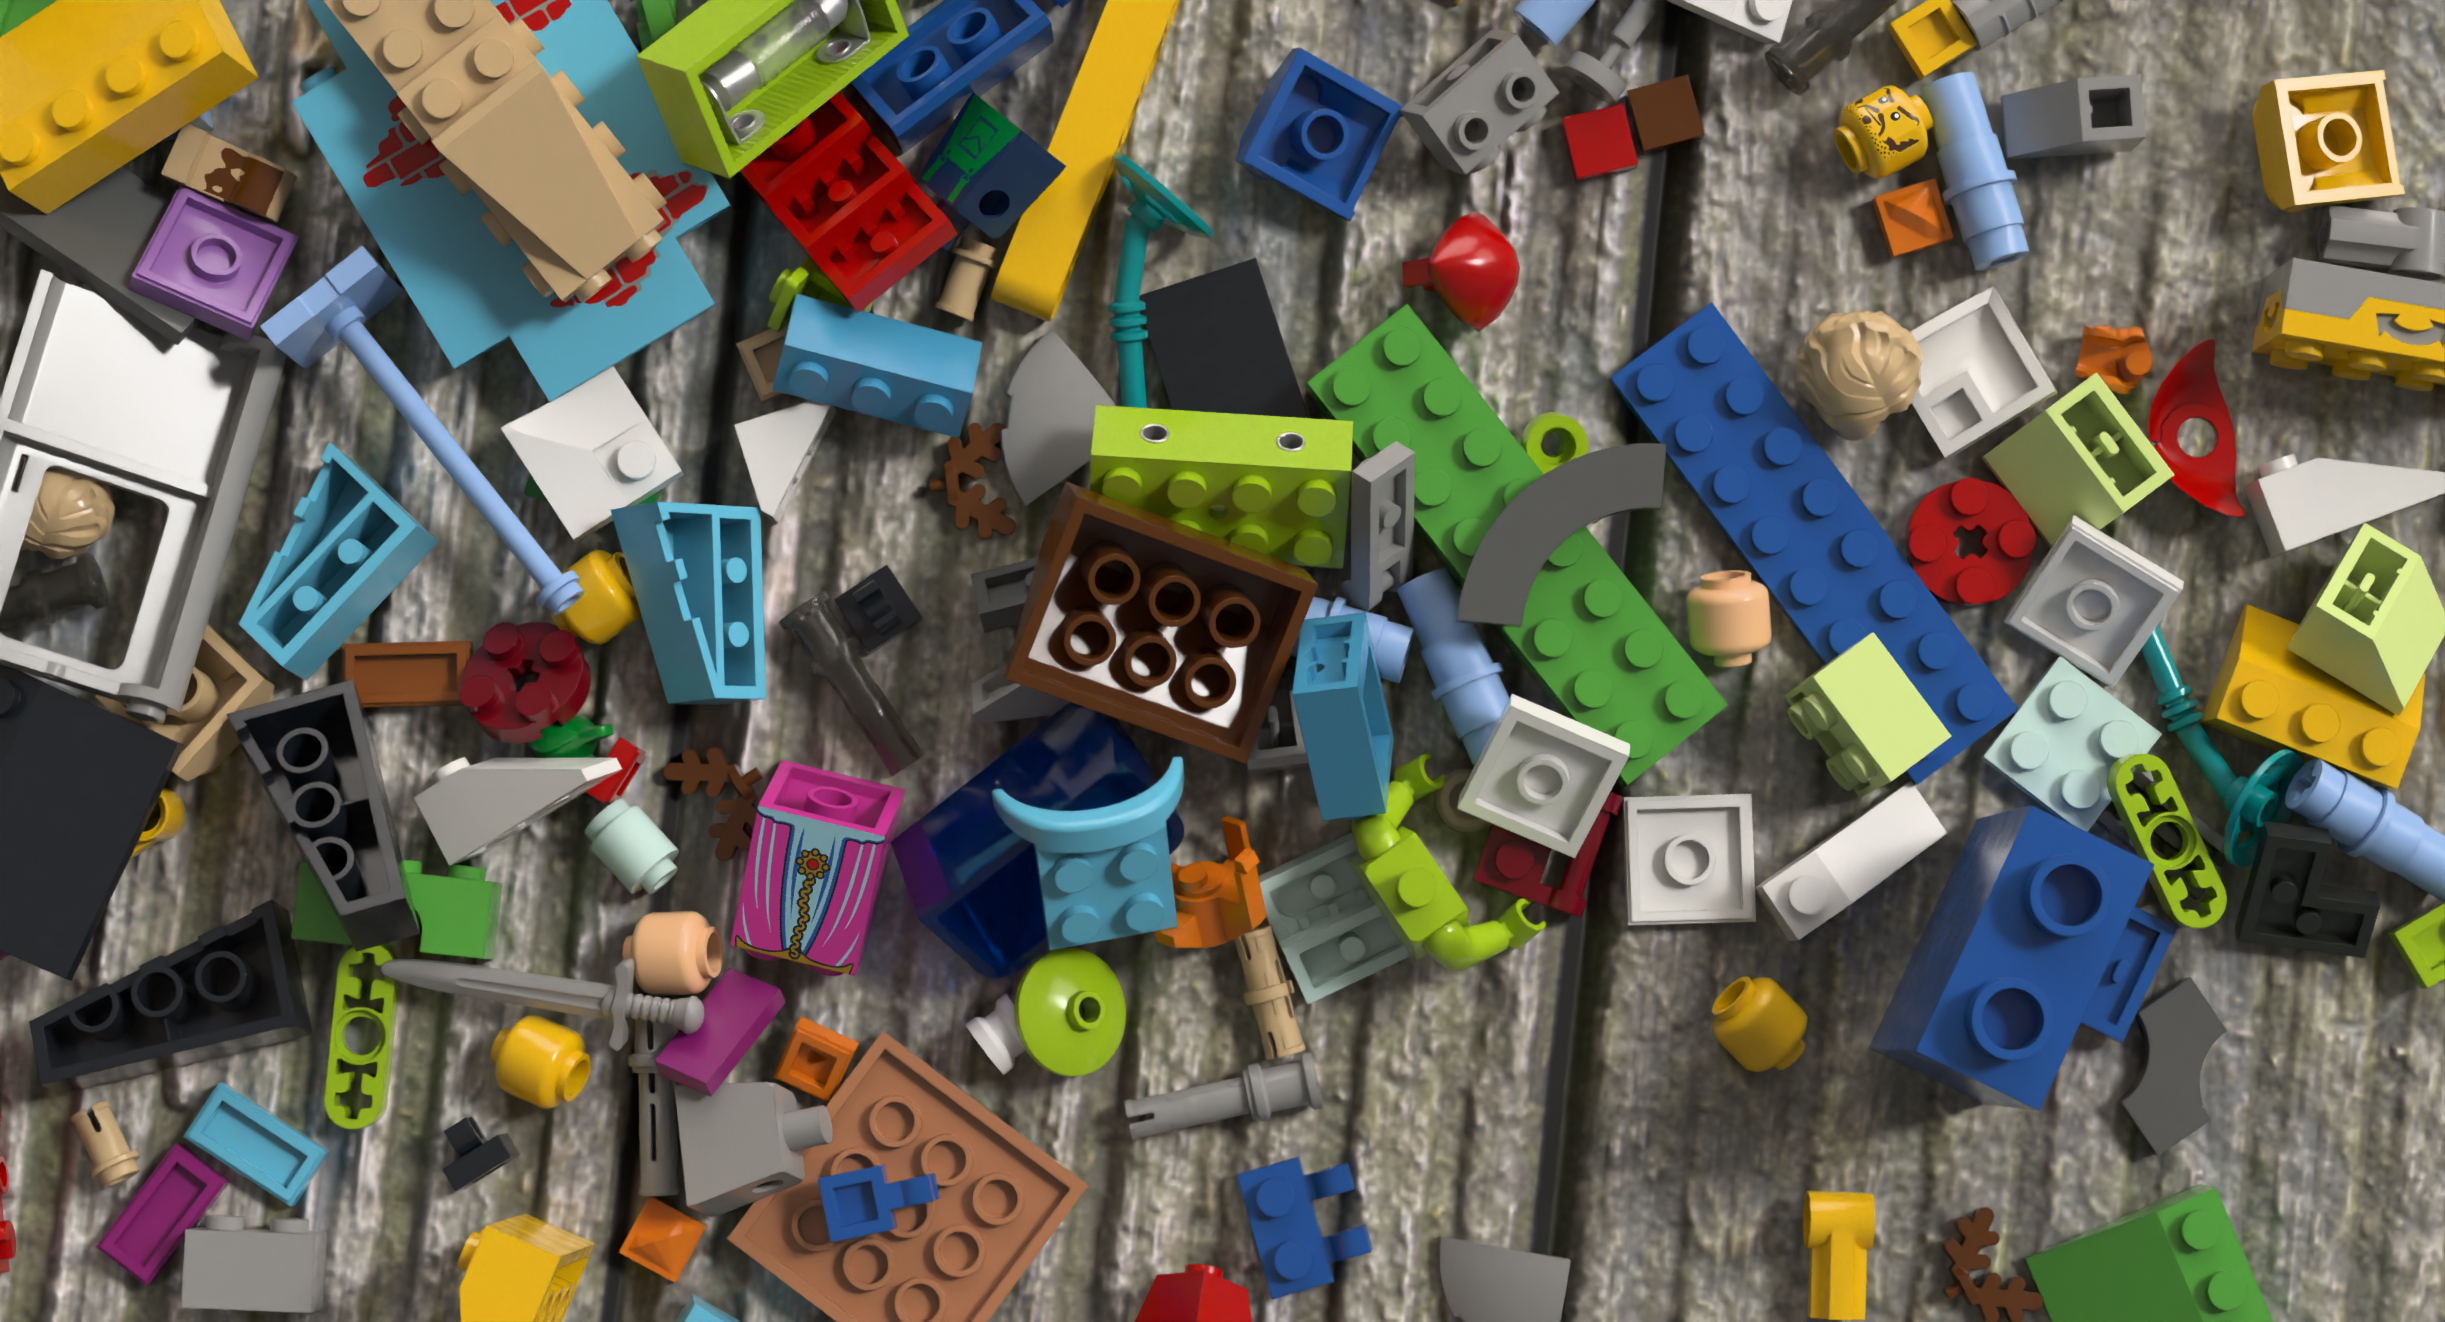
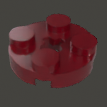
(504, 659)

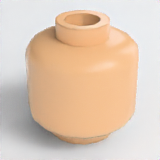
(1729, 617)
(674, 953)

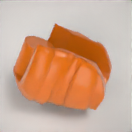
(2116, 355)

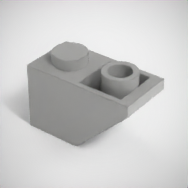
(2074, 118)

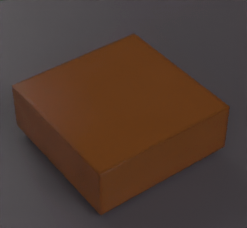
(1664, 114)

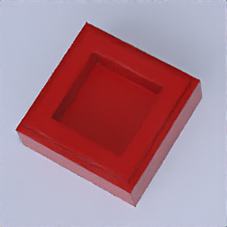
(1599, 142)
(630, 759)

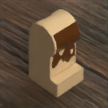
(228, 174)

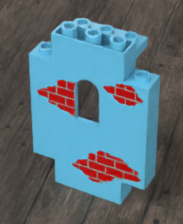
(447, 256)

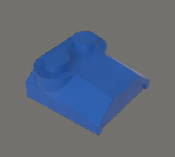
(1318, 133)

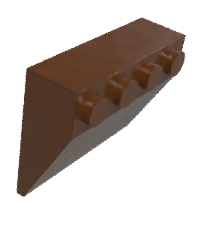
(1158, 623)

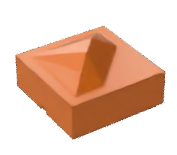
(1912, 218)
(815, 1059)
(663, 1238)

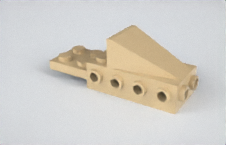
(511, 137)

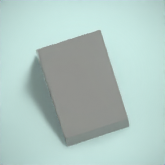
(1280, 737)

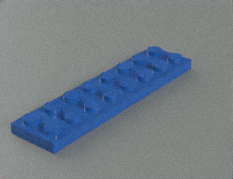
(1803, 523)

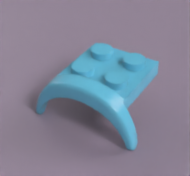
(1102, 867)

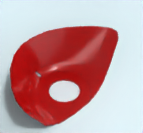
(2188, 393)

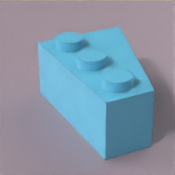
(334, 566)
(699, 597)

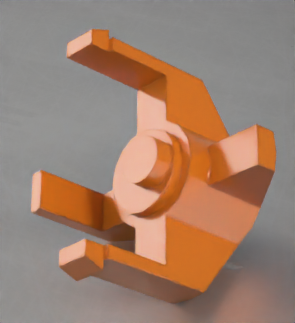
(1214, 898)

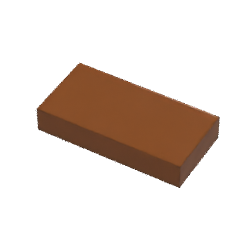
(407, 672)

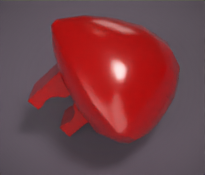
(1469, 269)

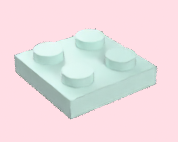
(2066, 743)

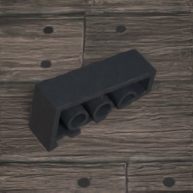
(331, 795)
(201, 1002)

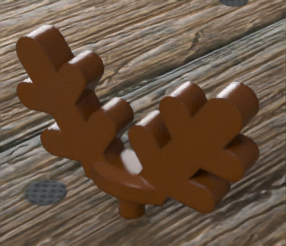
(967, 504)
(718, 773)
(1966, 1257)

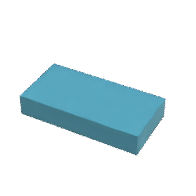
(256, 1144)

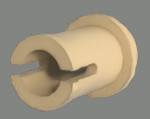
(967, 278)
(108, 1148)

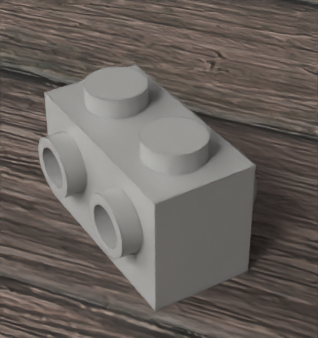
(1480, 102)

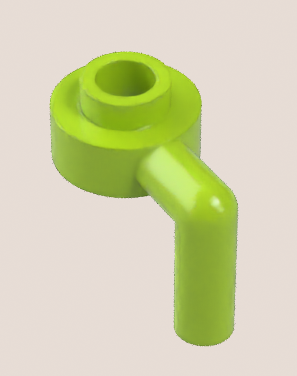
(1572, 440)

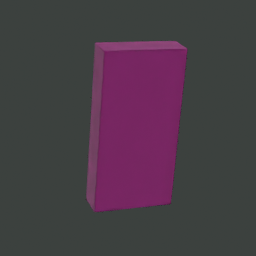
(733, 1020)
(156, 1218)

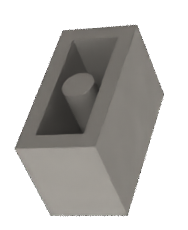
(254, 1267)

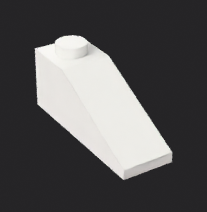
(2330, 496)
(497, 798)
(1850, 862)

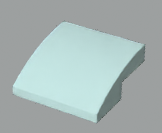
(1327, 921)

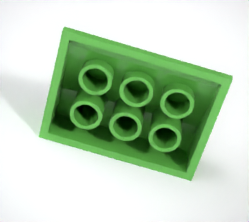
(2152, 1266)

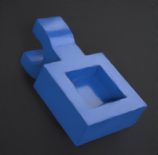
(865, 1202)

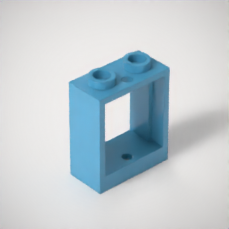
(1343, 716)

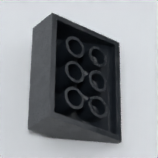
(70, 814)

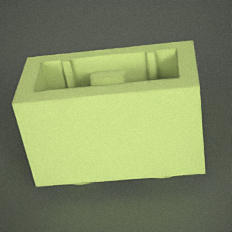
(2078, 461)
(2374, 620)
(1865, 717)

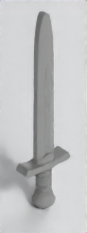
(553, 993)

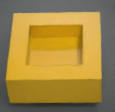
(1931, 36)

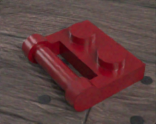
(1518, 864)

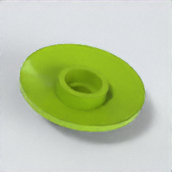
(1050, 1016)

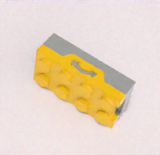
(2353, 322)

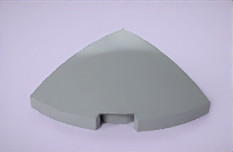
(1049, 418)
(1501, 1283)

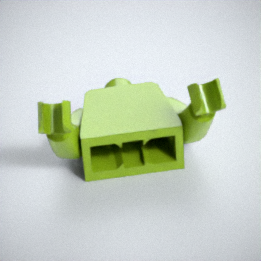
(1416, 892)

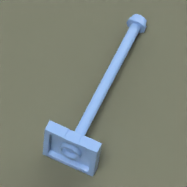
(336, 312)

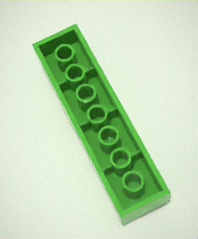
(1584, 623)

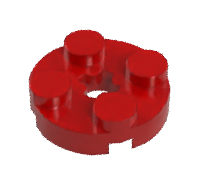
(2006, 541)

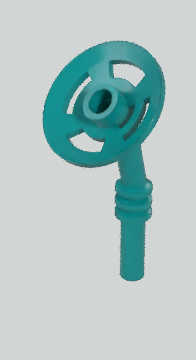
(1149, 211)
(2247, 799)

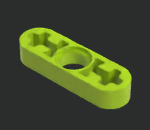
(2164, 790)
(373, 1085)

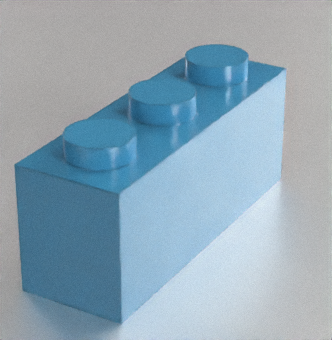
(877, 366)

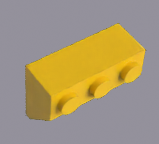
(2291, 704)

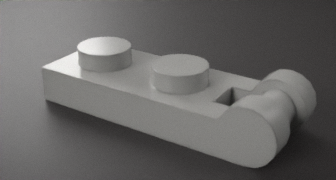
(1381, 526)

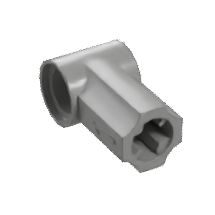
(2402, 241)

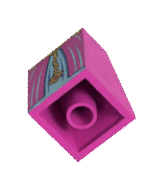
(816, 868)

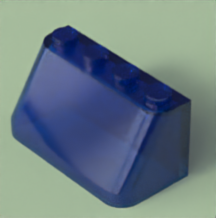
(978, 877)

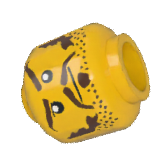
(1883, 132)

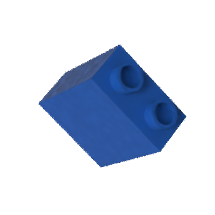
(2011, 957)

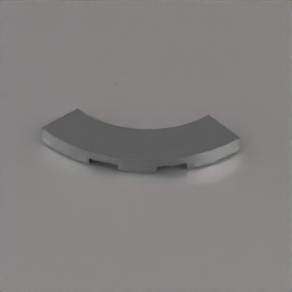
(1545, 516)

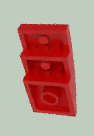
(847, 202)

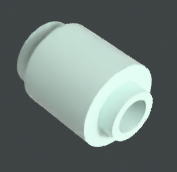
(632, 847)

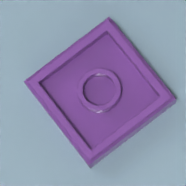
(213, 262)

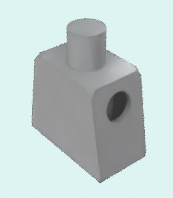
(744, 1143)

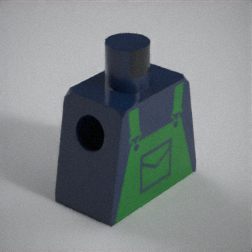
(987, 171)

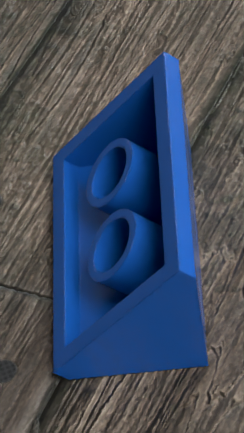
(947, 58)

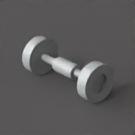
(1596, 75)

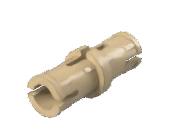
(1269, 993)

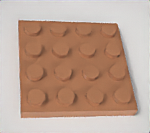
(947, 1255)

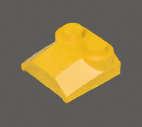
(2325, 140)

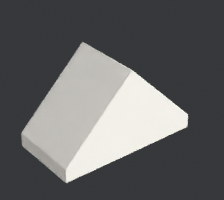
(780, 450)

